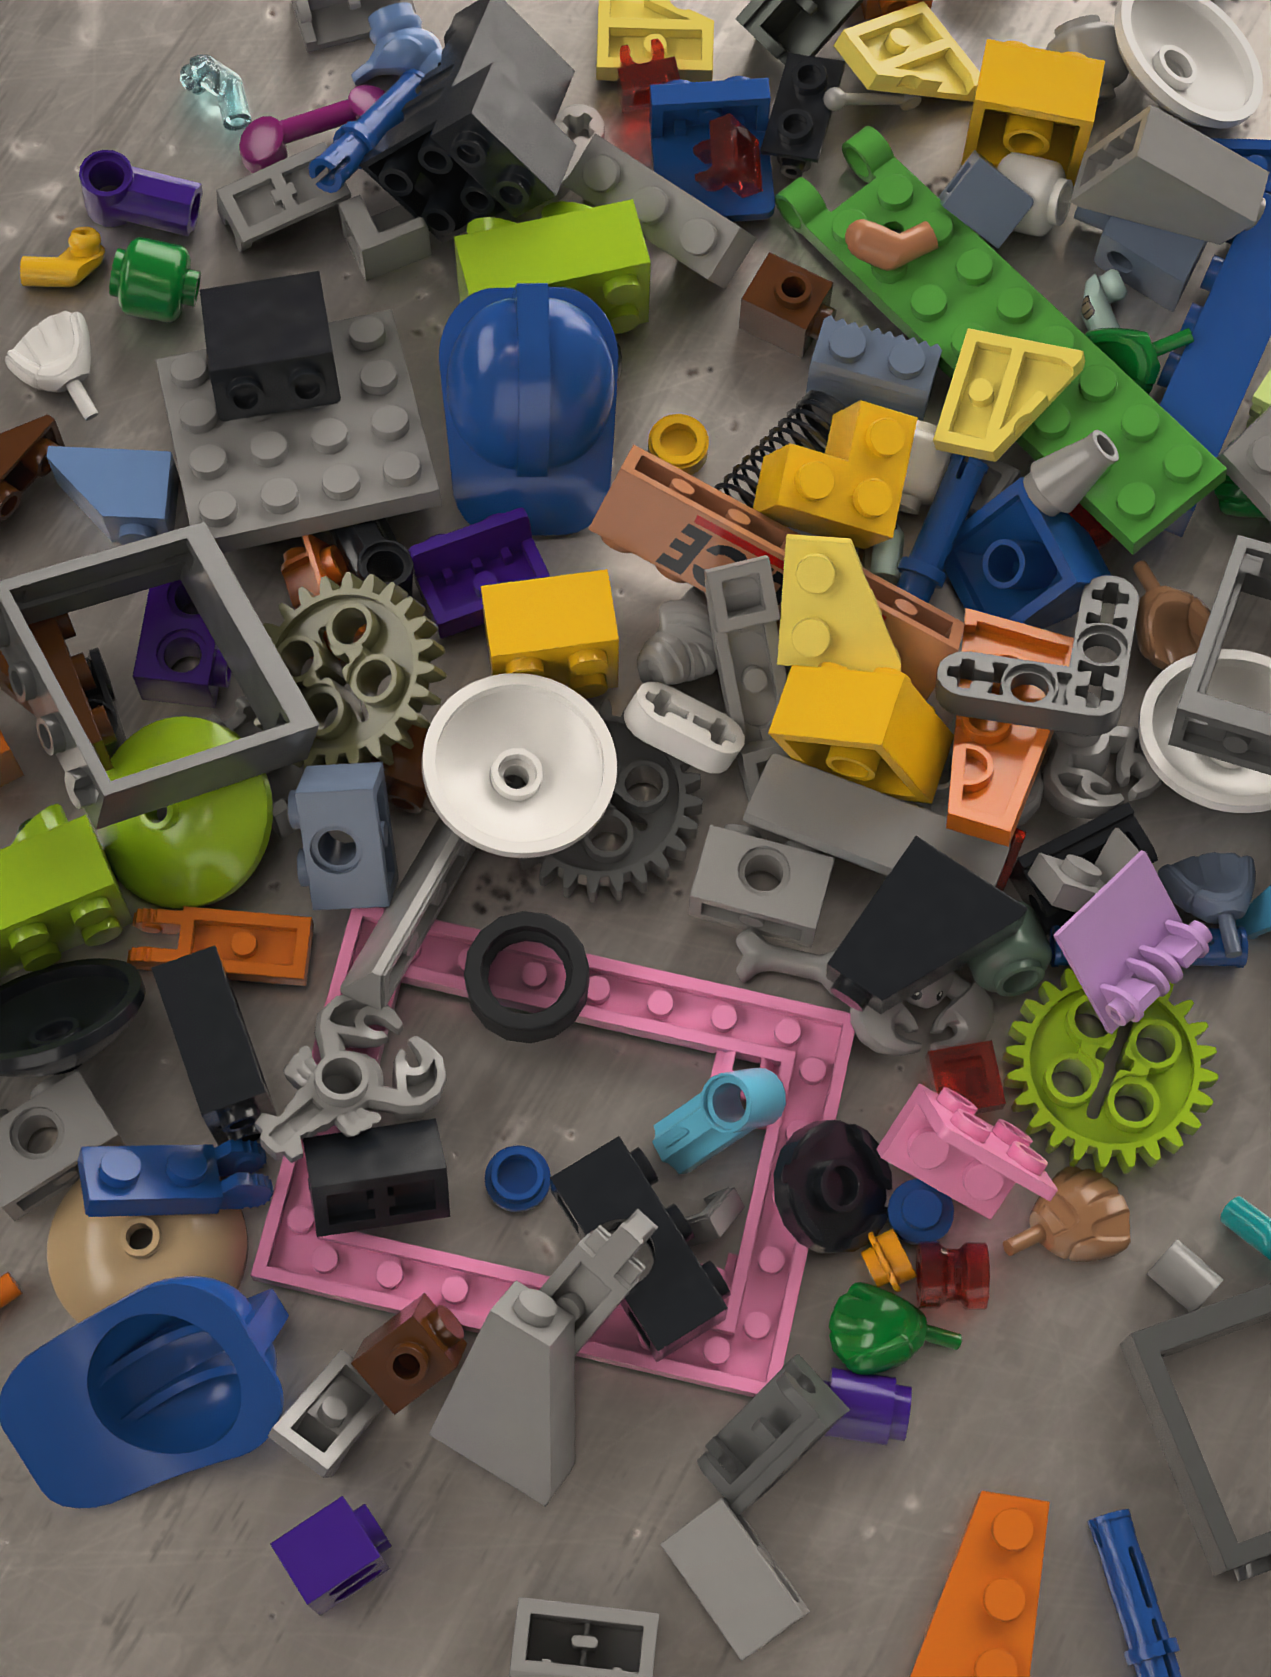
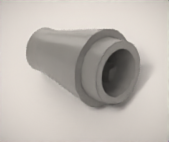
(1068, 474)

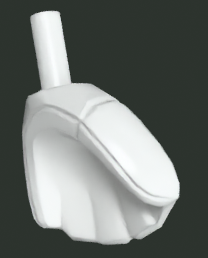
(56, 358)

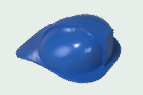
(530, 405)
(147, 1390)

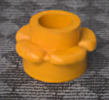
(888, 1260)

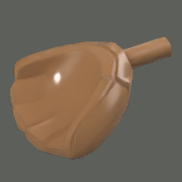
(1167, 620)
(1082, 1220)

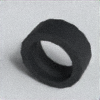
(516, 929)

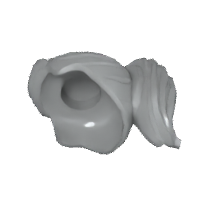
(682, 645)

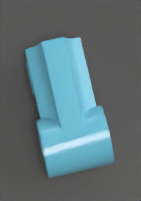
(717, 1117)

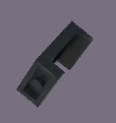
(269, 346)

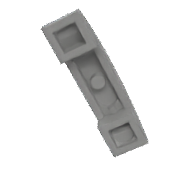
(746, 653)

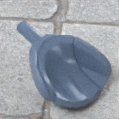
(1214, 890)

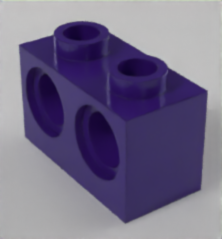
(172, 635)
(333, 1554)

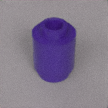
(876, 1407)

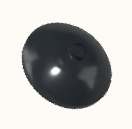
(65, 1015)

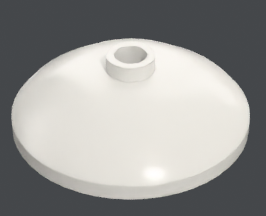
(1190, 60)
(526, 730)
(1212, 783)

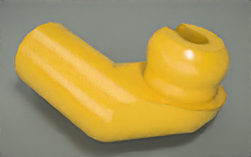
(70, 267)

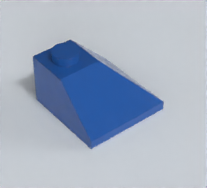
(1023, 561)

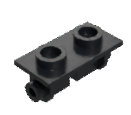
(799, 113)

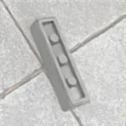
(858, 821)
(408, 917)

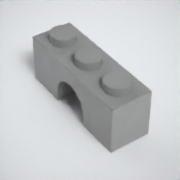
(665, 212)

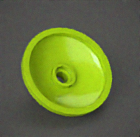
(203, 843)

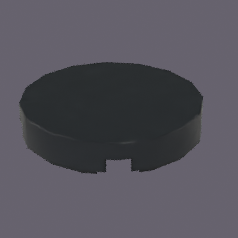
(832, 1186)

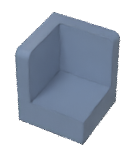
(985, 199)

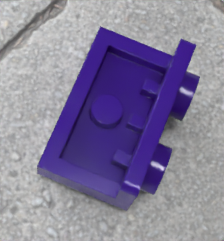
(458, 563)

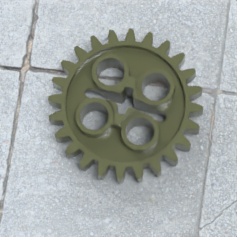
(392, 645)

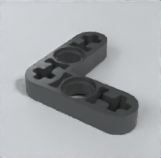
(1064, 686)

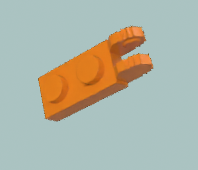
(249, 943)

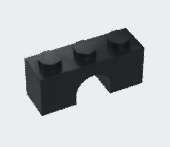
(678, 1294)

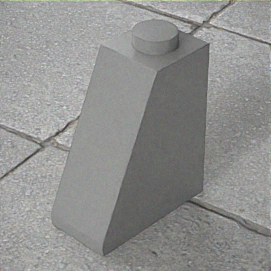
(1171, 179)
(517, 1395)

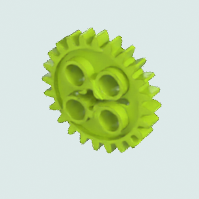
(1163, 1088)

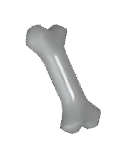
(764, 956)

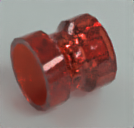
(936, 1275)

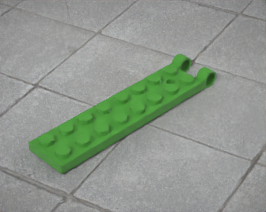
(972, 287)

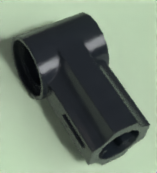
(374, 550)

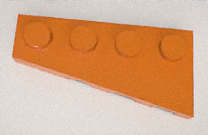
(993, 759)
(990, 1593)

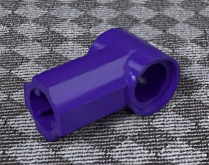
(141, 195)

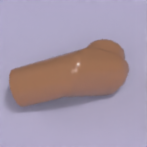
(886, 247)

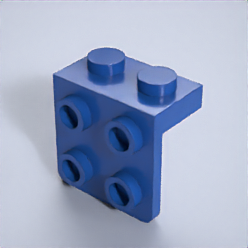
(681, 120)

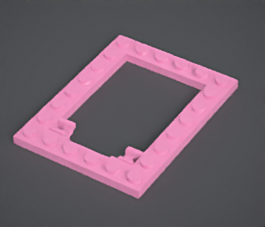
(791, 1038)

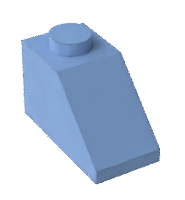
(120, 490)

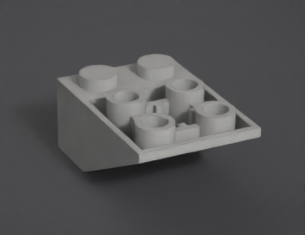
(582, 1640)

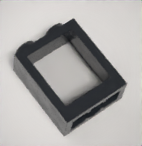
(214, 1044)

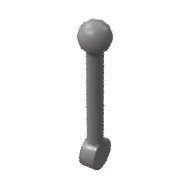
(836, 99)

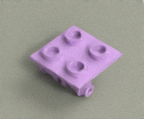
(1130, 944)

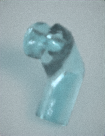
(208, 73)

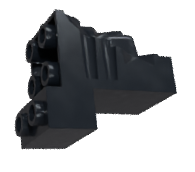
(480, 127)

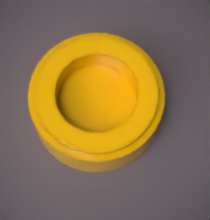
(680, 442)

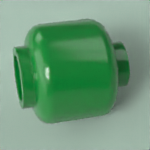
(154, 280)

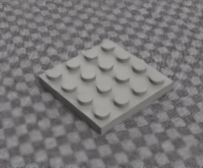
(306, 466)

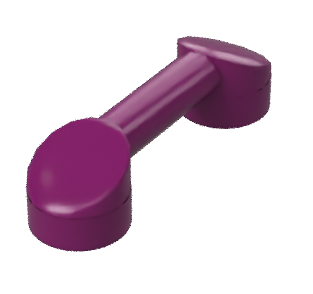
(266, 137)

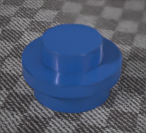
(517, 1178)
(919, 1212)

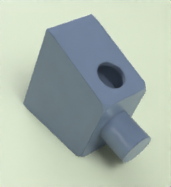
(1146, 257)

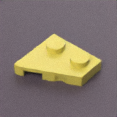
(637, 22)
(909, 55)
(1000, 392)
(830, 608)

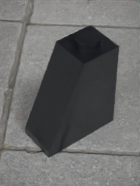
(919, 929)

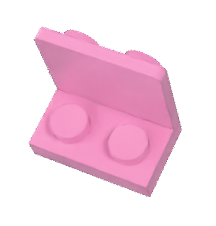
(961, 1154)

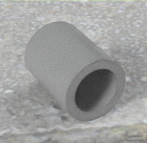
(1185, 1276)

